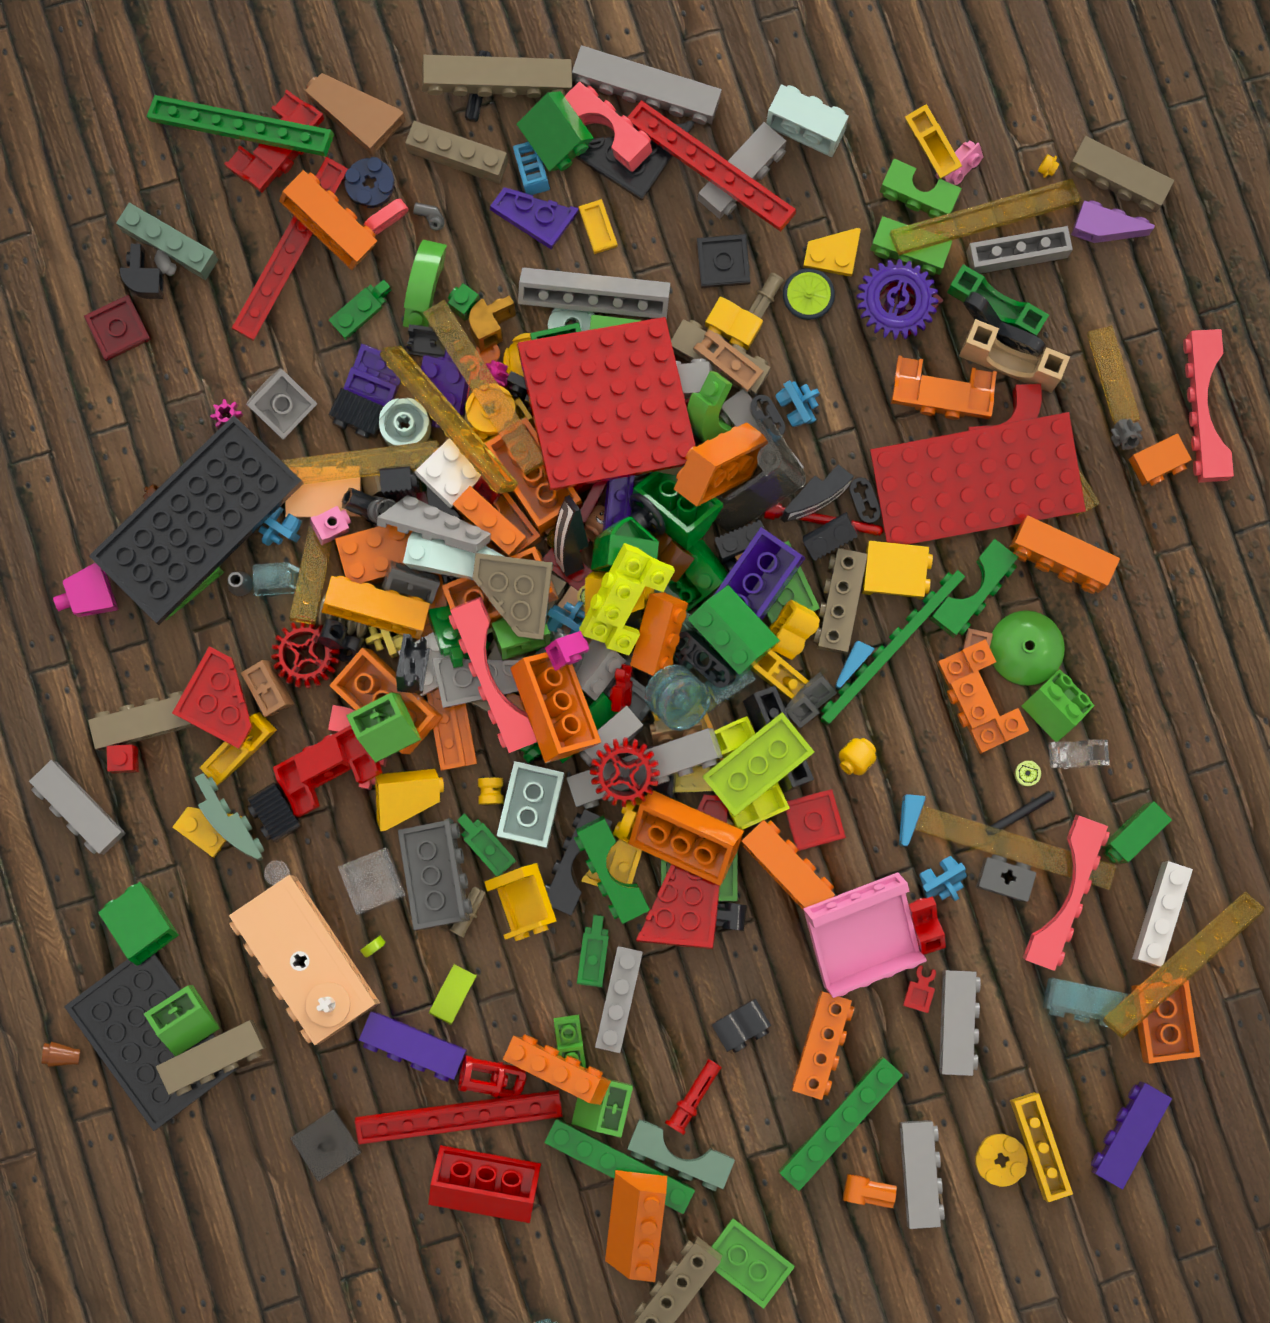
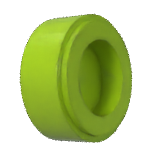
(373, 946)

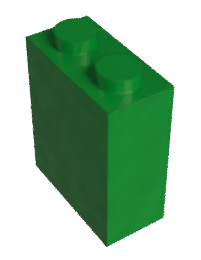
(555, 131)
(1135, 833)
(138, 923)

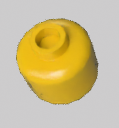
(857, 756)

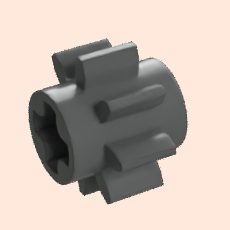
(1126, 434)

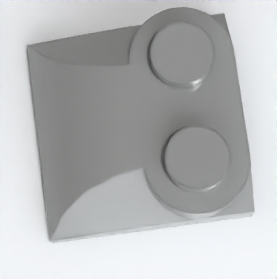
(281, 403)

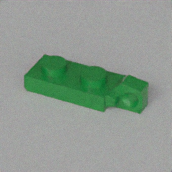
(360, 309)
(445, 635)
(486, 845)
(593, 954)

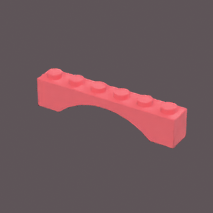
(1212, 455)
(473, 623)
(1048, 942)

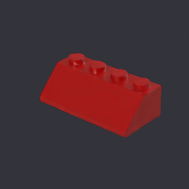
(484, 1184)

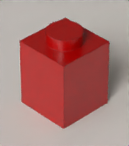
(122, 759)

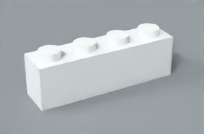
(1162, 914)

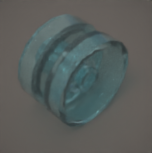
(677, 697)

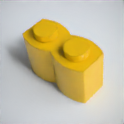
(733, 323)
(793, 627)

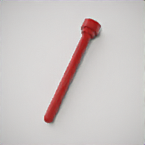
(778, 510)

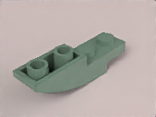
(232, 828)

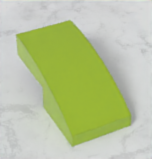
(452, 994)

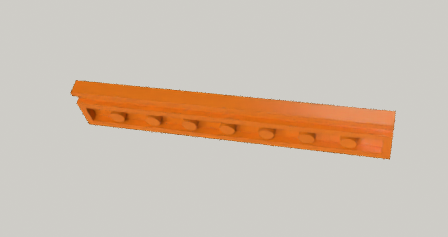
(453, 731)

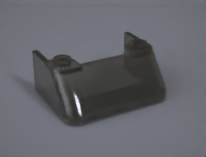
(778, 481)

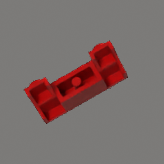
(269, 160)
(320, 764)

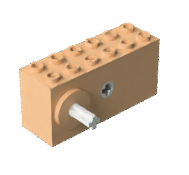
(288, 925)

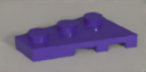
(535, 217)

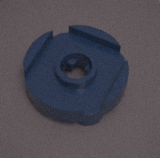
(373, 169)

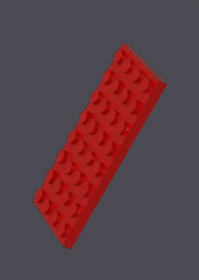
(978, 479)

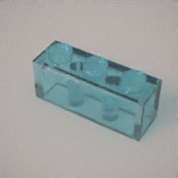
(1080, 1000)

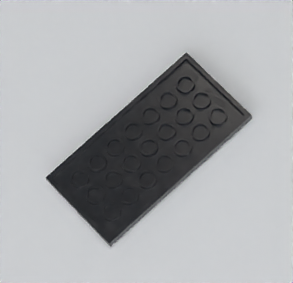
(196, 520)

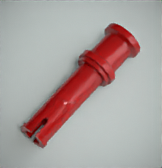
(687, 1107)

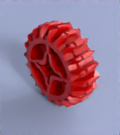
(300, 664)
(633, 765)

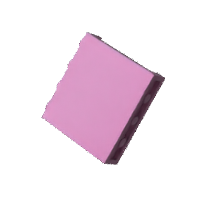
(864, 935)

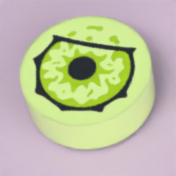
(1027, 773)

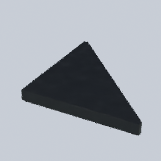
(639, 182)

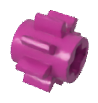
(499, 372)
(225, 407)

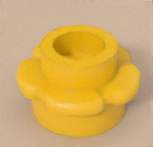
(1048, 166)

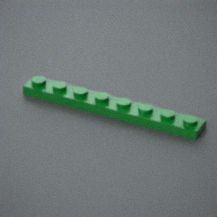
(240, 125)
(883, 654)

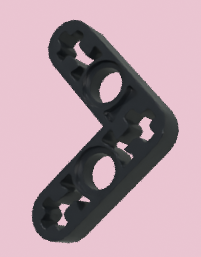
(1007, 334)
(692, 655)

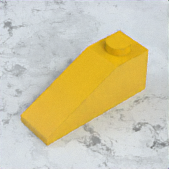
(779, 674)

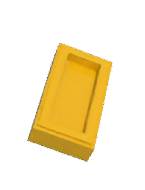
(598, 226)

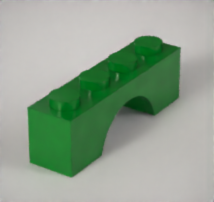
(1012, 312)
(993, 565)
(625, 898)

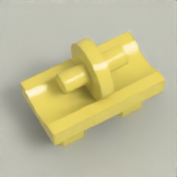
(392, 643)

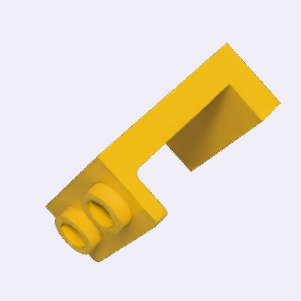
(897, 569)
(523, 901)

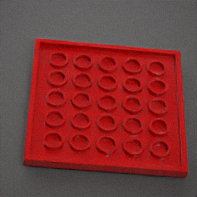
(606, 403)

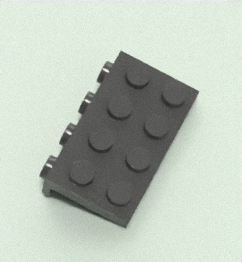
(434, 874)

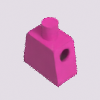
(87, 593)

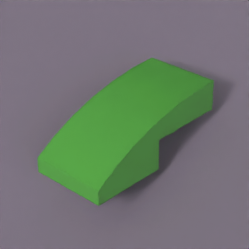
(569, 1038)

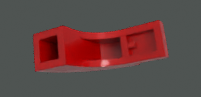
(1026, 403)

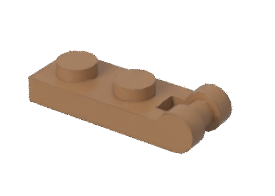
(729, 360)

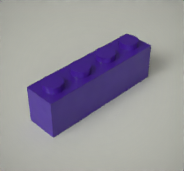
(412, 1045)
(1130, 1135)

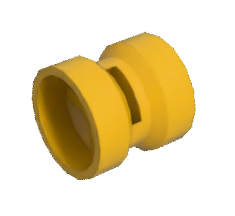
(490, 791)

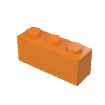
(486, 517)
(659, 632)

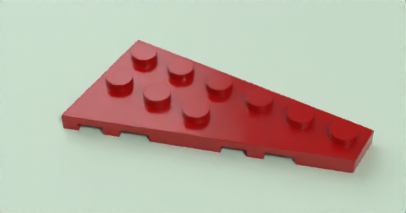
(686, 902)

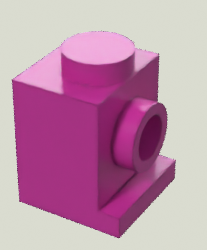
(567, 650)

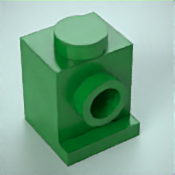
(462, 300)

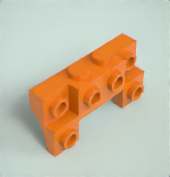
(943, 395)
(974, 700)

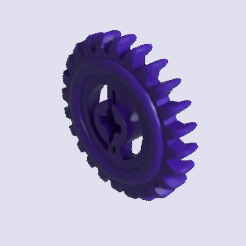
(890, 321)

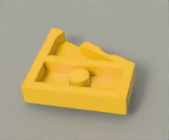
(833, 253)
(198, 830)
(620, 862)

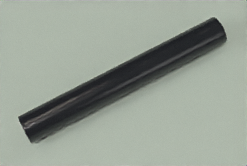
(1022, 811)

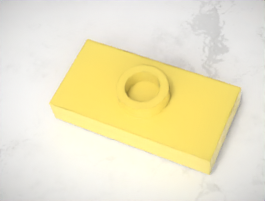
(693, 782)

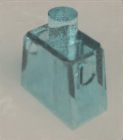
(274, 578)

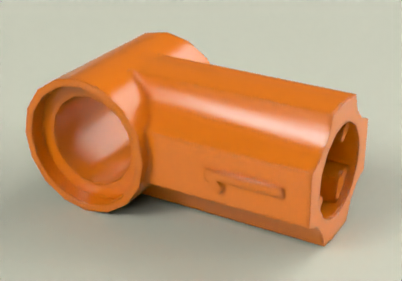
(863, 1191)

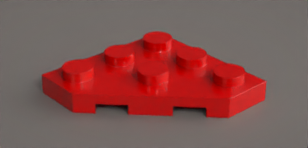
(216, 700)

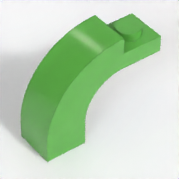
(423, 281)
(705, 408)

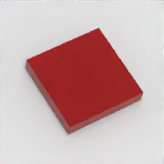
(814, 820)

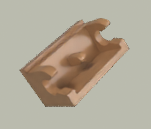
(267, 688)

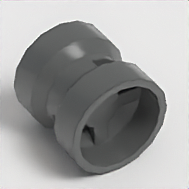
(374, 508)

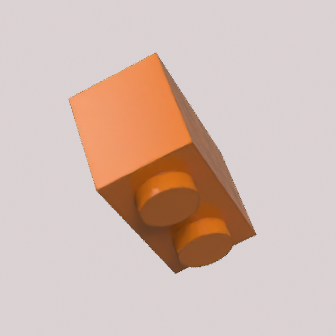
(1160, 460)

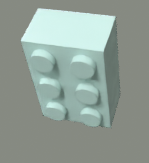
(807, 120)
(530, 804)

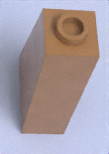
(357, 113)

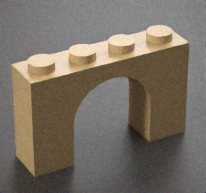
(984, 349)

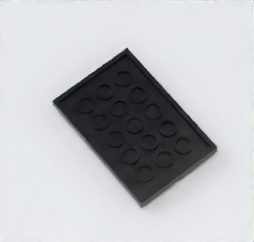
(117, 1029)

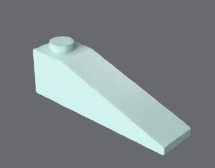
(440, 558)

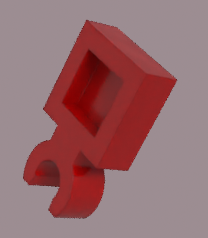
(622, 692)
(919, 994)

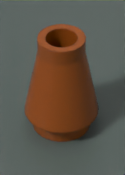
(58, 1055)

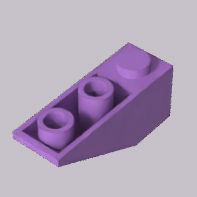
(1102, 224)

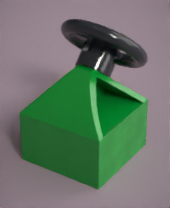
(631, 531)

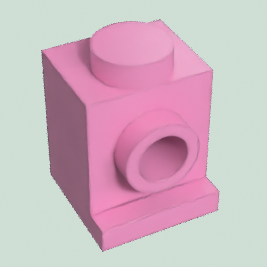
(326, 532)

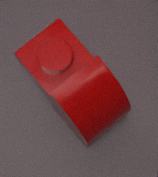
(927, 926)

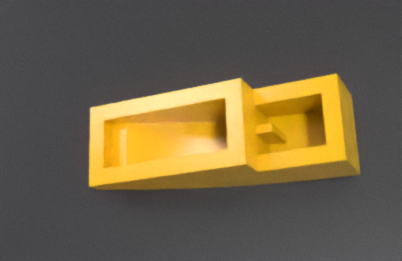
(933, 141)
(229, 758)

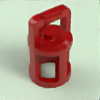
(498, 1078)

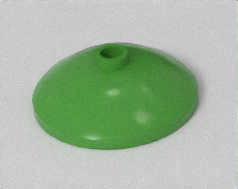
(1014, 660)

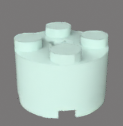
(406, 411)

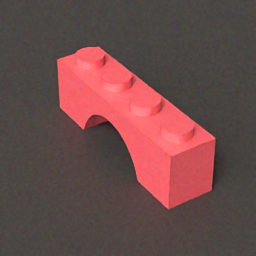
(628, 145)

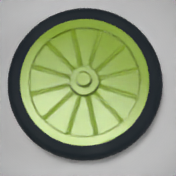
(808, 294)

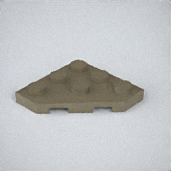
(516, 590)

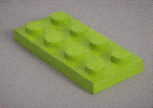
(758, 764)

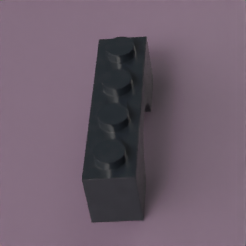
(563, 891)

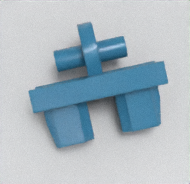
(792, 393)
(288, 528)
(561, 617)
(945, 884)

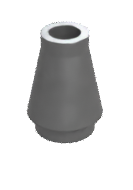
(243, 587)

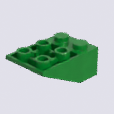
(700, 578)

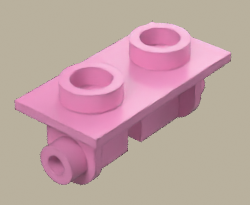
(970, 157)

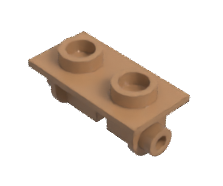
(662, 733)

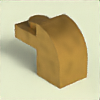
(485, 321)

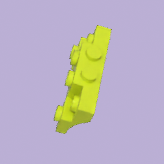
(618, 596)
(769, 803)

